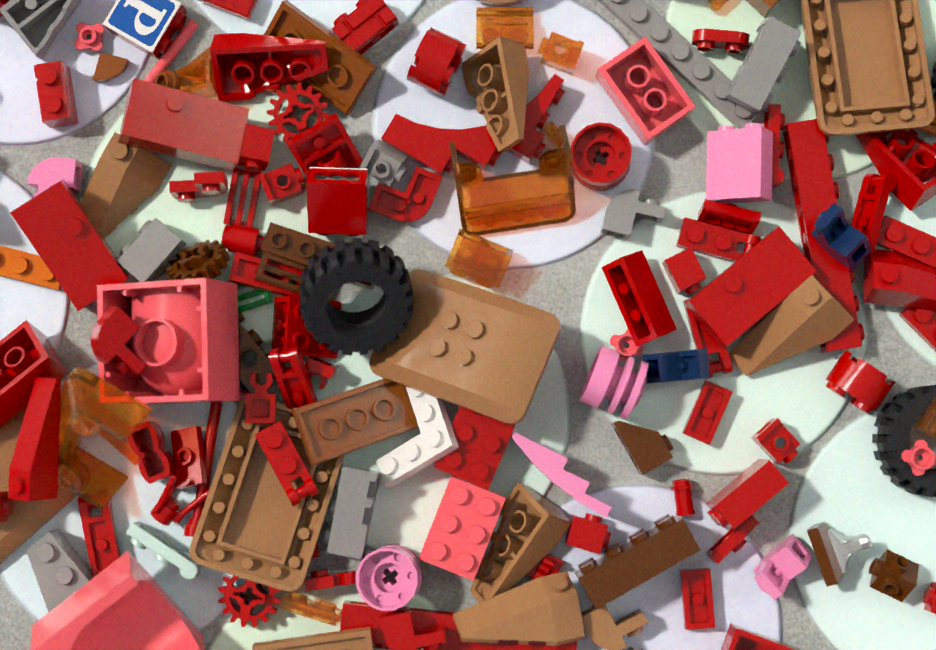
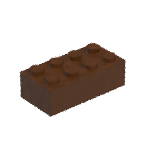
(637, 560)

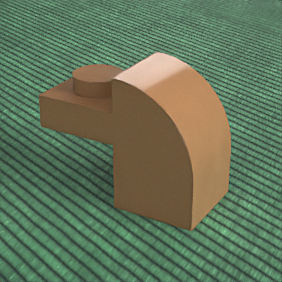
(606, 632)

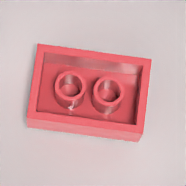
(644, 91)
(462, 528)

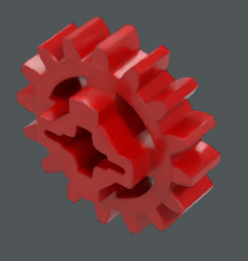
(285, 118)
(247, 607)

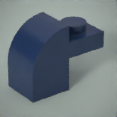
(840, 238)
(677, 366)

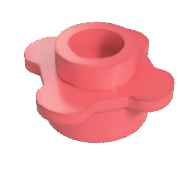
(93, 44)
(618, 343)
(928, 457)

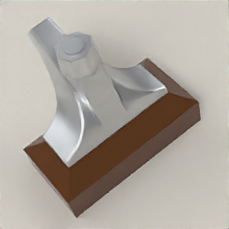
(834, 550)

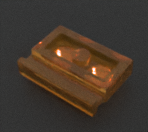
(507, 22)
(320, 611)

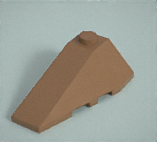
(499, 84)
(121, 183)
(796, 325)
(524, 537)
(534, 611)

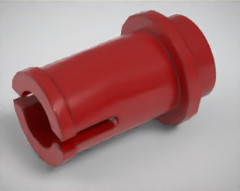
(683, 497)

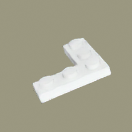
(432, 444)

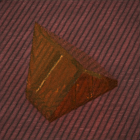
(198, 76)

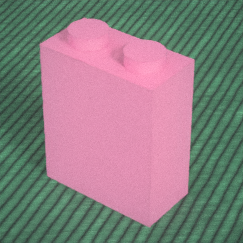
(739, 164)

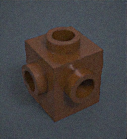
(893, 575)

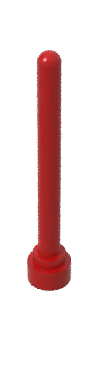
(209, 449)

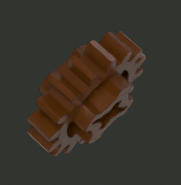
(199, 261)

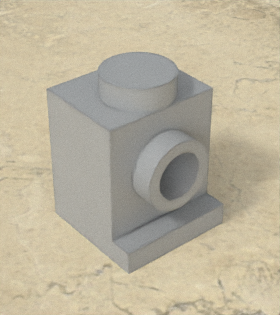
(393, 160)

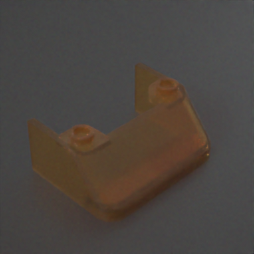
(516, 198)
(84, 408)

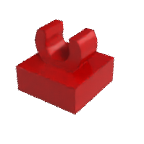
(322, 369)
(547, 566)

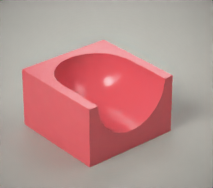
(183, 340)
(117, 612)

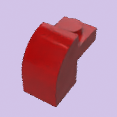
(109, 338)
(401, 635)

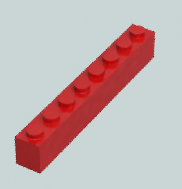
(813, 193)
(360, 615)

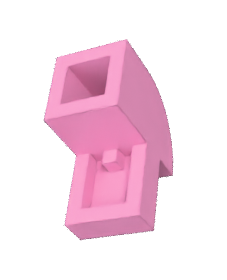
(53, 170)
(781, 566)

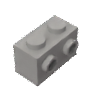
(150, 251)

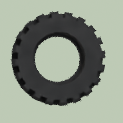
(362, 329)
(894, 436)

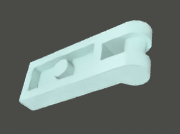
(165, 550)

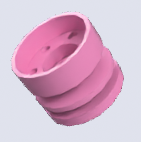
(614, 382)
(372, 574)

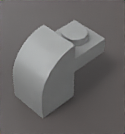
(622, 210)

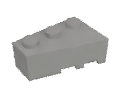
(38, 21)
(763, 65)
(352, 512)
(57, 568)

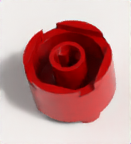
(436, 61)
(859, 381)

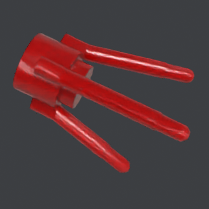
(168, 506)

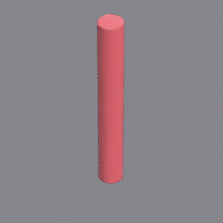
(176, 46)

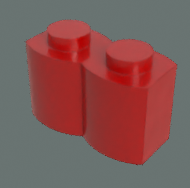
(154, 459)

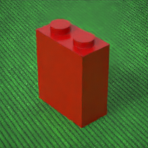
(746, 494)

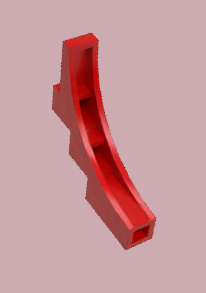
(431, 147)

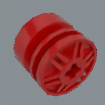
(607, 142)

